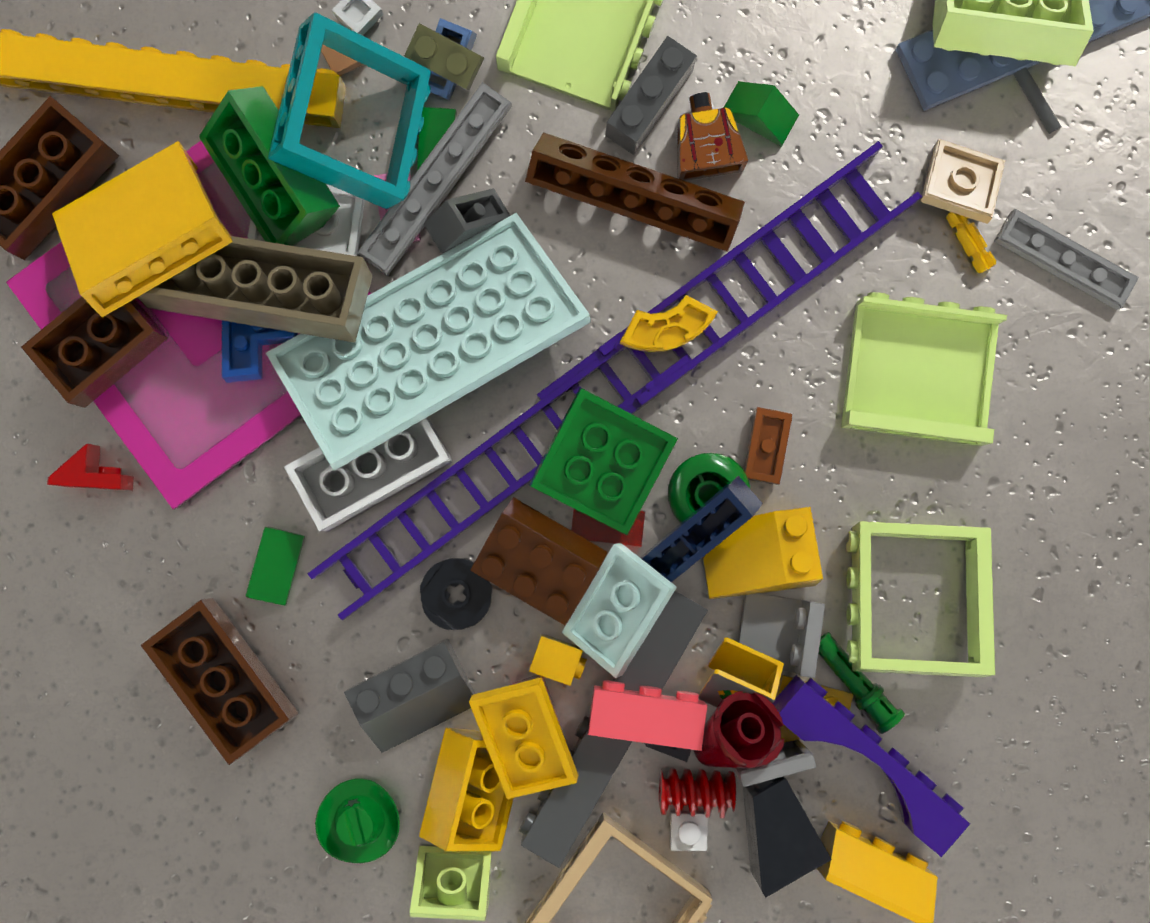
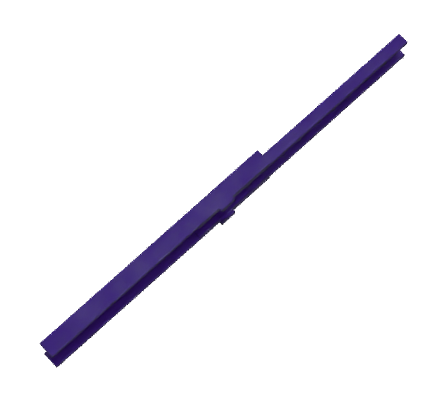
(658, 382)

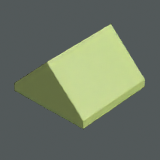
(451, 884)

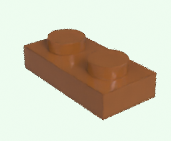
(767, 445)

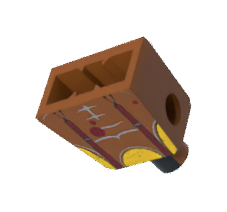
(708, 141)

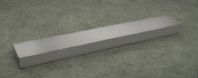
(435, 178)

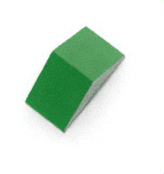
(762, 110)

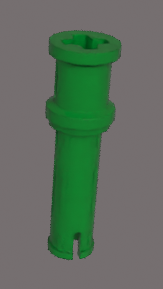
(868, 695)

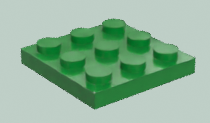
(603, 461)

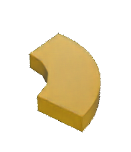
(668, 329)

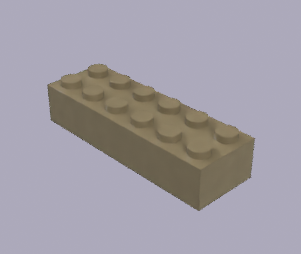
(271, 289)

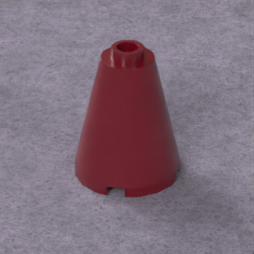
(742, 733)

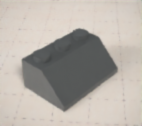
(411, 696)

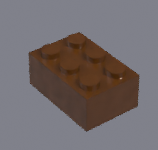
(90, 353)
(539, 561)

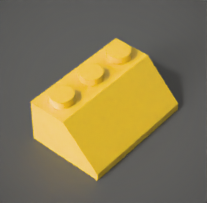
(466, 797)
(879, 873)

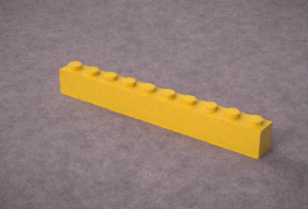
(152, 76)

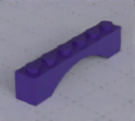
(923, 811)

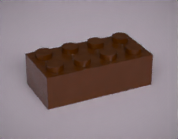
(43, 170)
(219, 679)

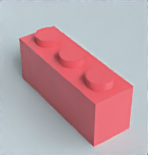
(647, 716)

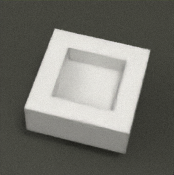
(357, 14)
(688, 832)

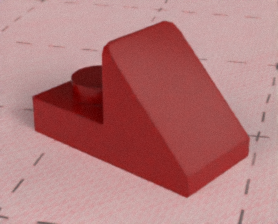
(83, 471)

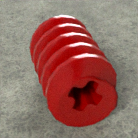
(697, 792)

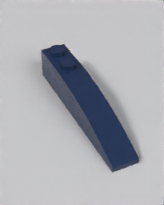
(703, 530)

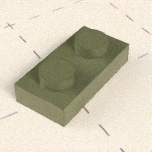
(444, 56)

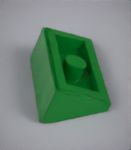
(275, 566)

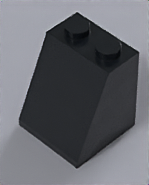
(779, 836)

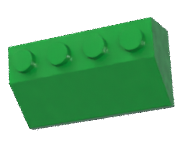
(276, 198)

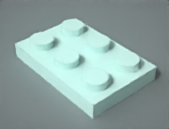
(618, 609)

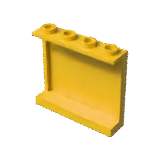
(139, 229)

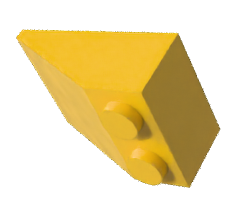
(765, 556)

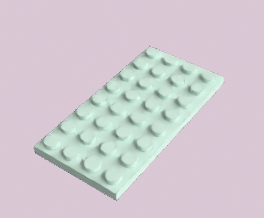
(430, 340)

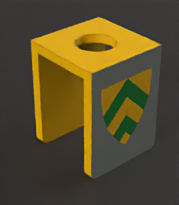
(741, 669)

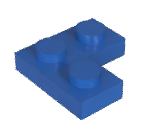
(243, 349)

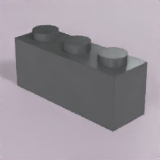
(650, 95)

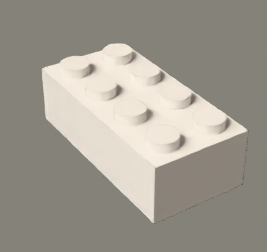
(370, 478)

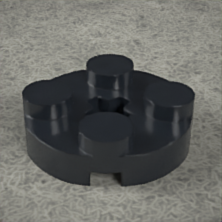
(435, 594)

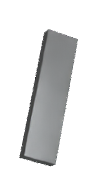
(1066, 259)

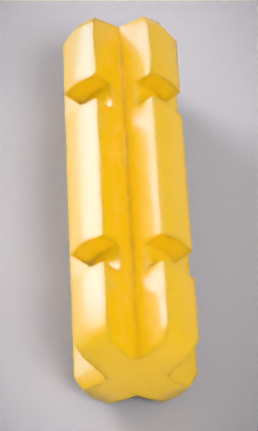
(972, 242)

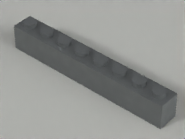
(596, 758)

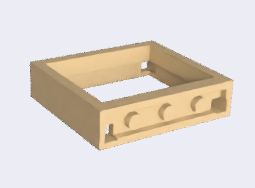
(605, 827)

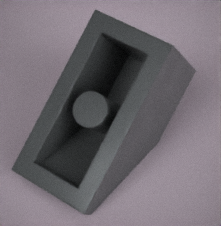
(464, 218)

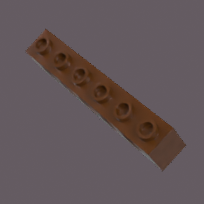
(634, 191)

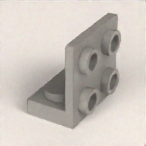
(783, 630)

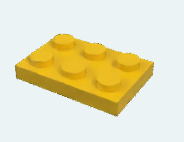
(524, 738)

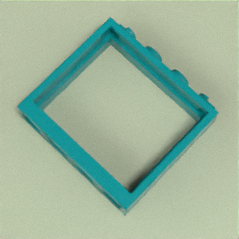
(294, 104)

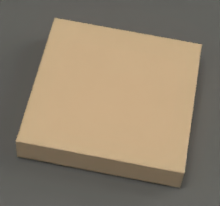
(963, 181)

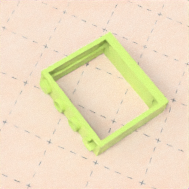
(978, 595)

